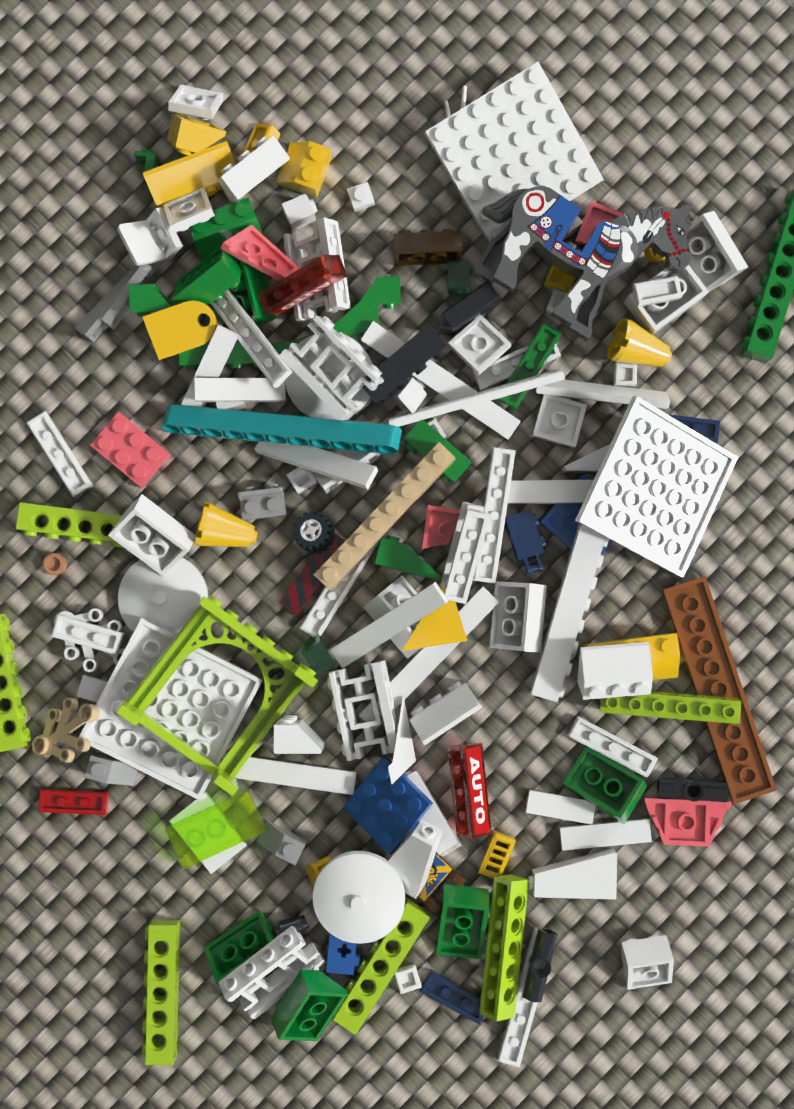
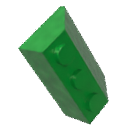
(224, 225)
(208, 279)
(251, 283)
(238, 945)
(307, 1006)

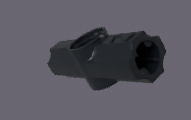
(706, 791)
(537, 978)

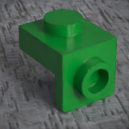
(148, 158)

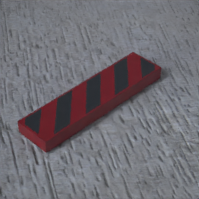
(306, 582)

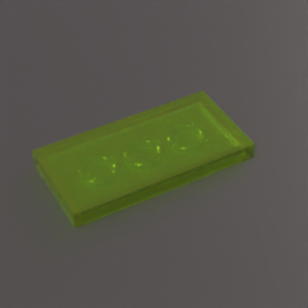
(215, 829)

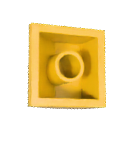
(305, 168)

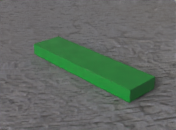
(532, 361)

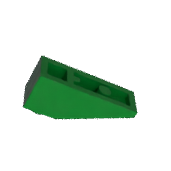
(399, 557)

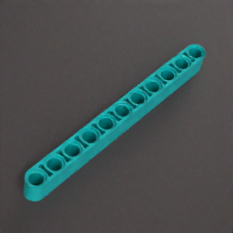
(282, 429)

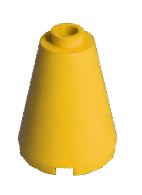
(637, 346)
(223, 529)

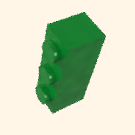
(425, 438)

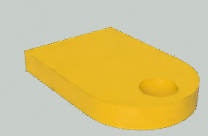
(178, 328)

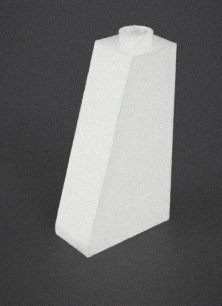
(435, 817)
(415, 857)
(581, 877)

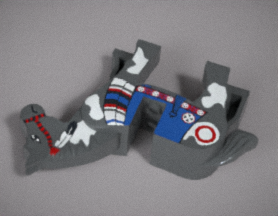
(542, 222)

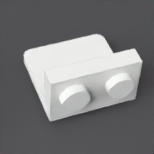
(150, 239)

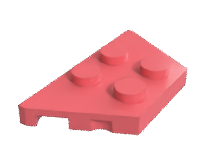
(686, 821)

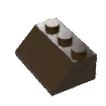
(426, 247)

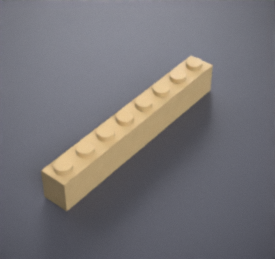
(385, 516)

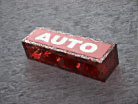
(302, 284)
(469, 790)

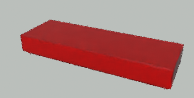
(73, 801)

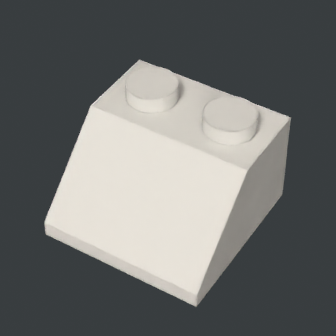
(647, 961)

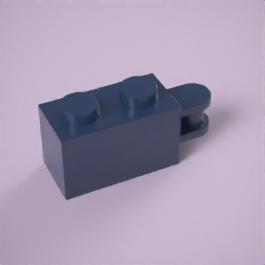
(526, 539)

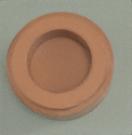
(54, 564)

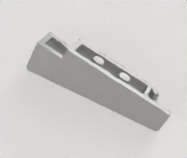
(115, 303)

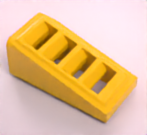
(497, 836)

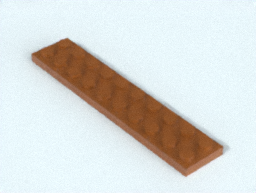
(715, 674)

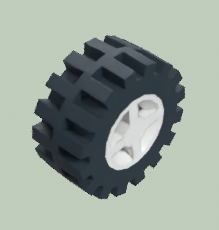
(306, 530)

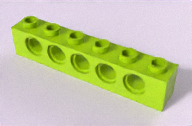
(30, 514)
(13, 692)
(675, 707)
(504, 947)
(354, 1017)
(153, 1050)

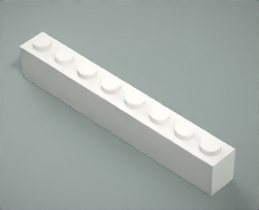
(568, 614)

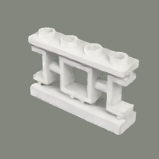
(327, 234)
(319, 381)
(464, 552)
(382, 705)
(263, 992)

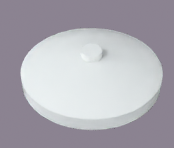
(307, 400)
(161, 599)
(359, 897)

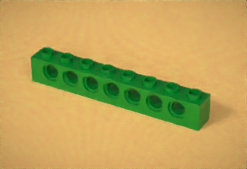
(783, 286)

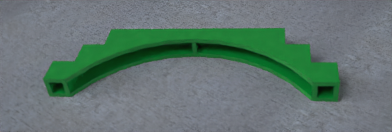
(384, 291)

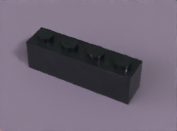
(405, 362)

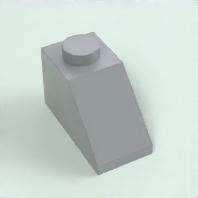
(110, 770)
(282, 842)

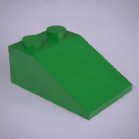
(605, 784)
(462, 921)

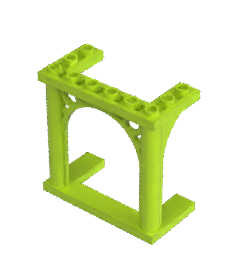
(292, 682)

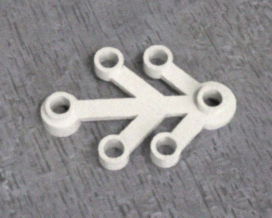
(88, 652)

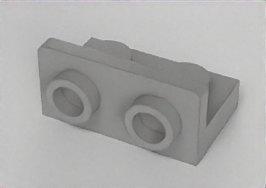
(262, 503)

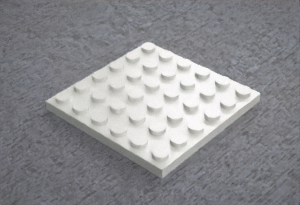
(513, 142)
(656, 487)
(198, 703)

